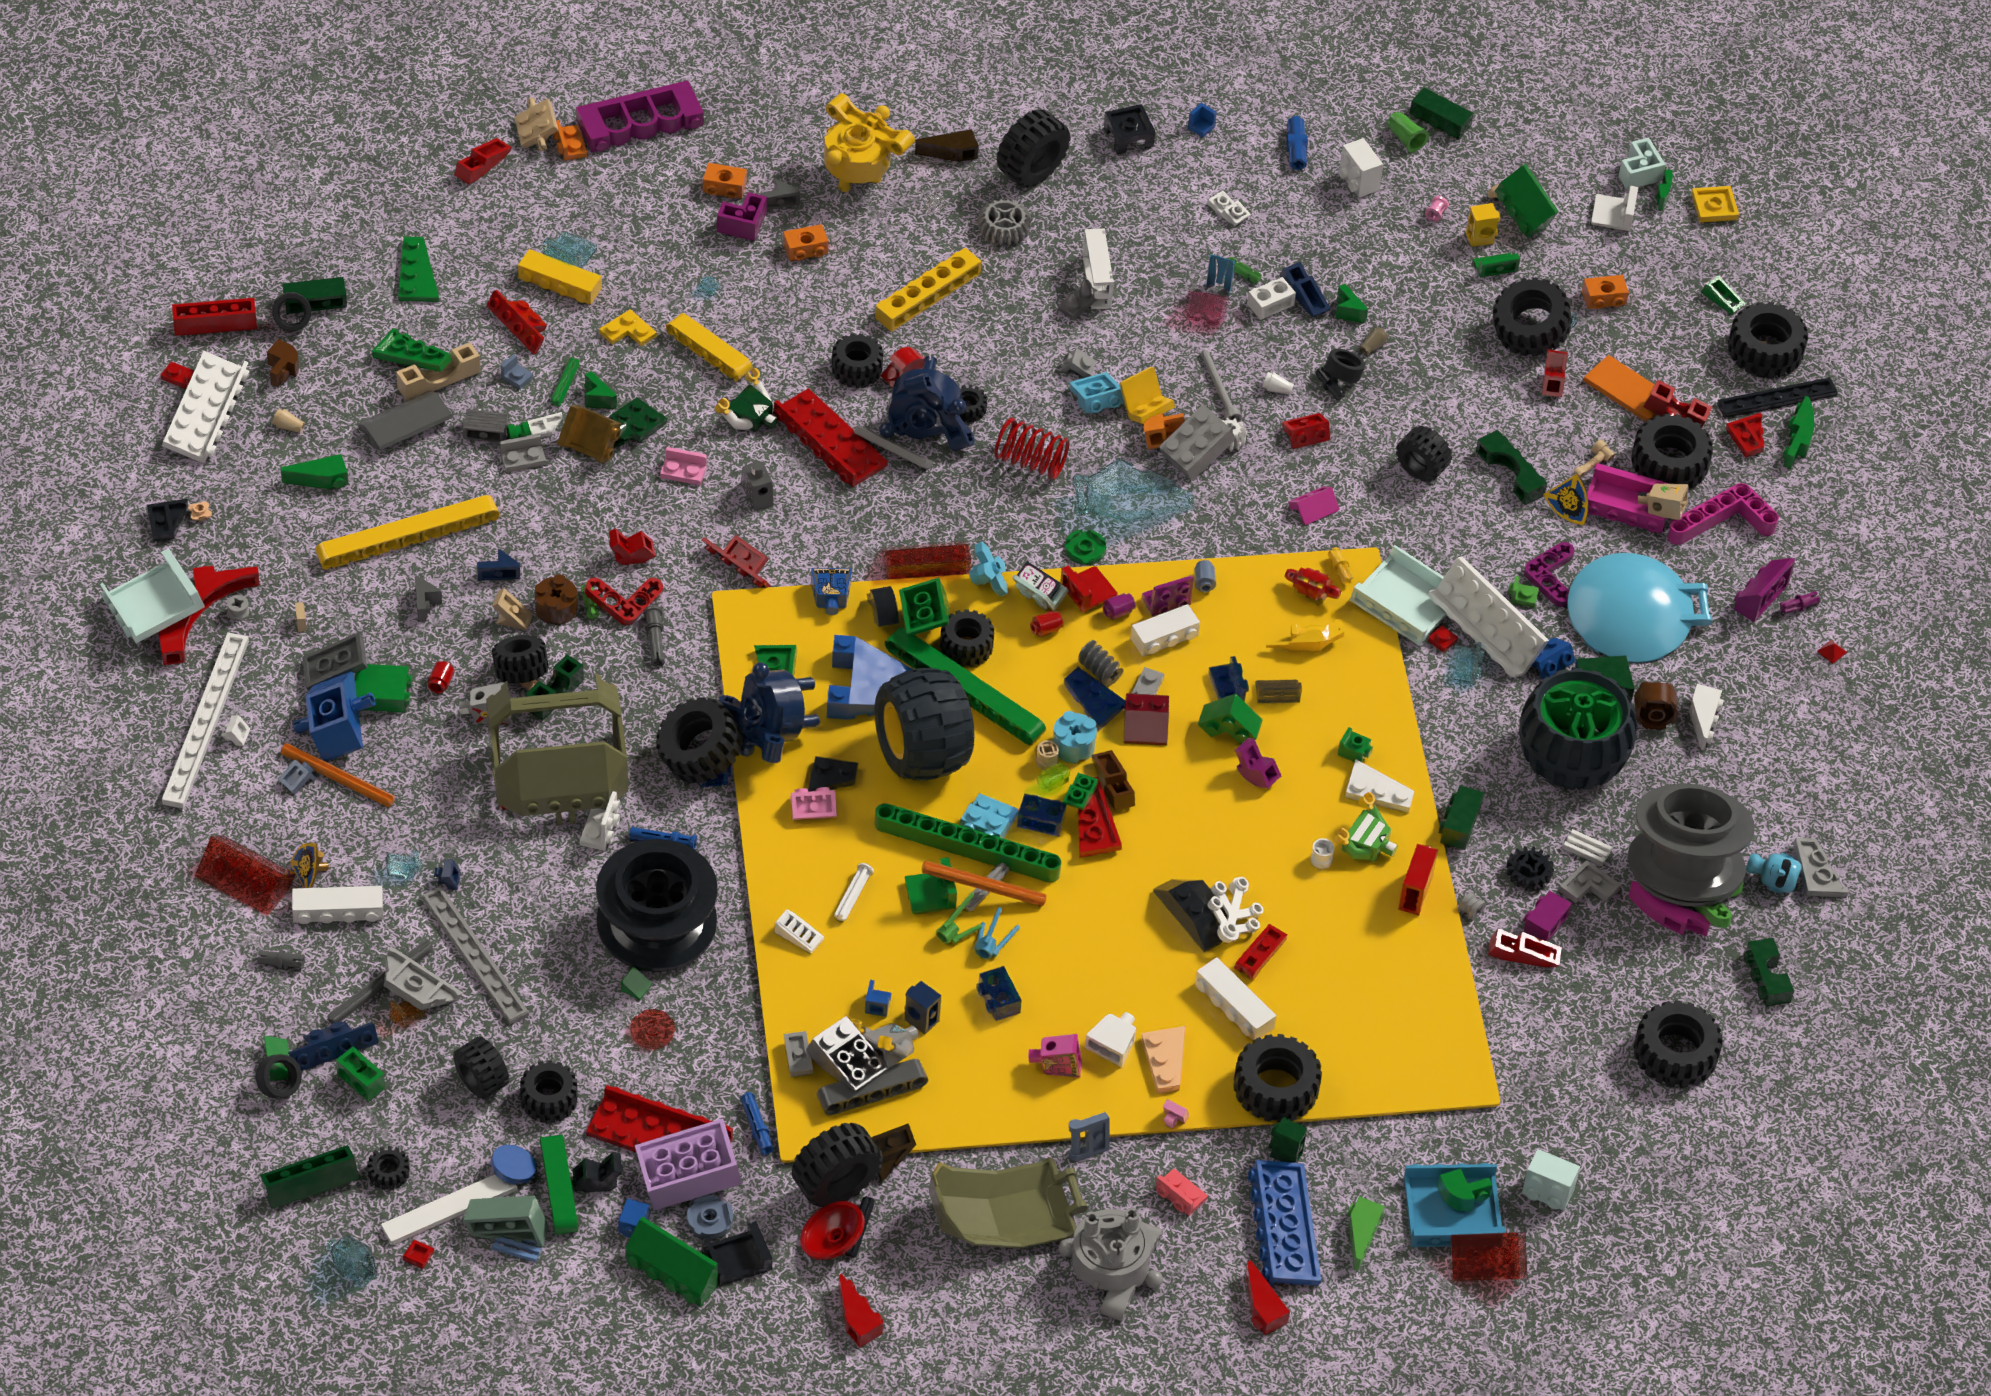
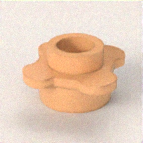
(200, 515)

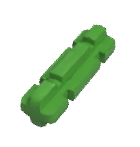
(1245, 271)
(590, 606)

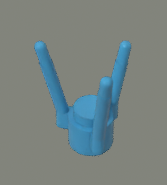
(986, 946)

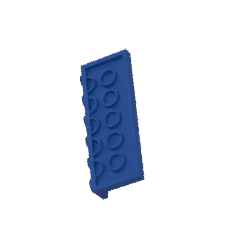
(1284, 1223)

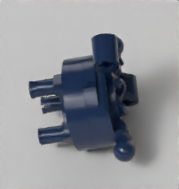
(926, 406)
(770, 710)

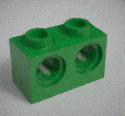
(360, 1074)

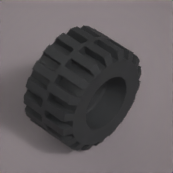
(853, 371)
(1423, 453)
(967, 625)
(520, 659)
(481, 1067)
(548, 1106)

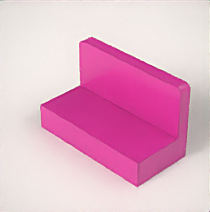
(1315, 504)

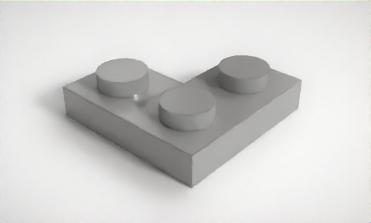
(1590, 878)

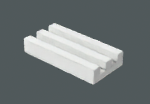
(1588, 845)

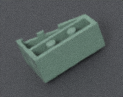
(507, 1218)

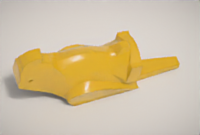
(1311, 638)

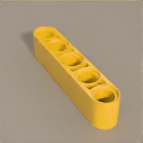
(709, 346)

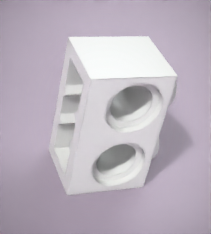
(1271, 298)

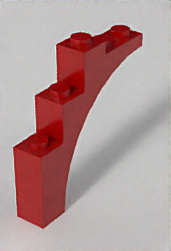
(211, 588)

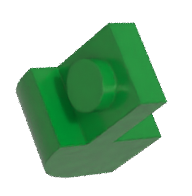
(1459, 1193)

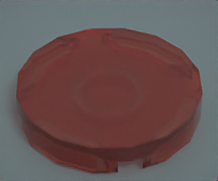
(646, 1032)

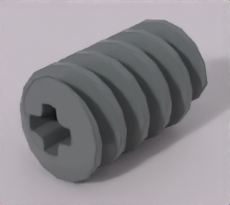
(1100, 663)

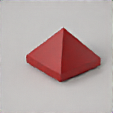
(1832, 651)

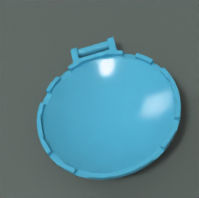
(1634, 607)

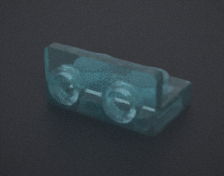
(1465, 665)

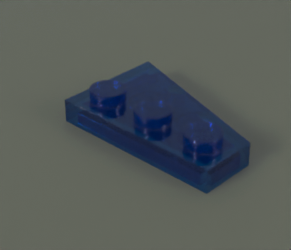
(1096, 699)

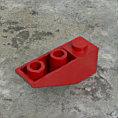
(859, 1319)

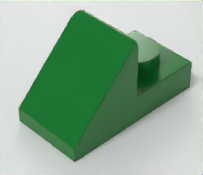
(1350, 306)
(598, 393)

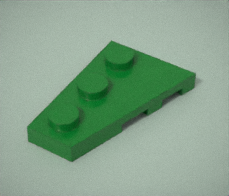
(777, 656)

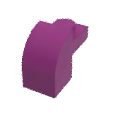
(1255, 768)

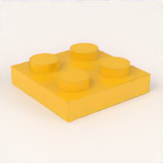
(1715, 204)

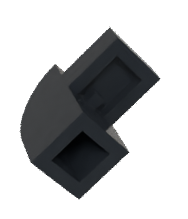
(883, 606)
(596, 1176)

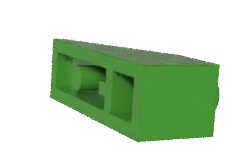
(1363, 1224)

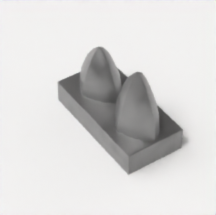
(1078, 301)

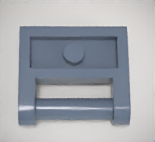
(1096, 1136)

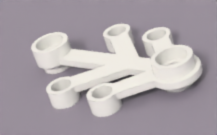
(1227, 929)

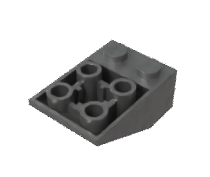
(846, 1055)

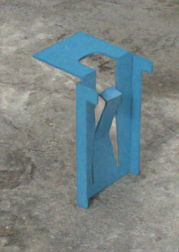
(1222, 265)

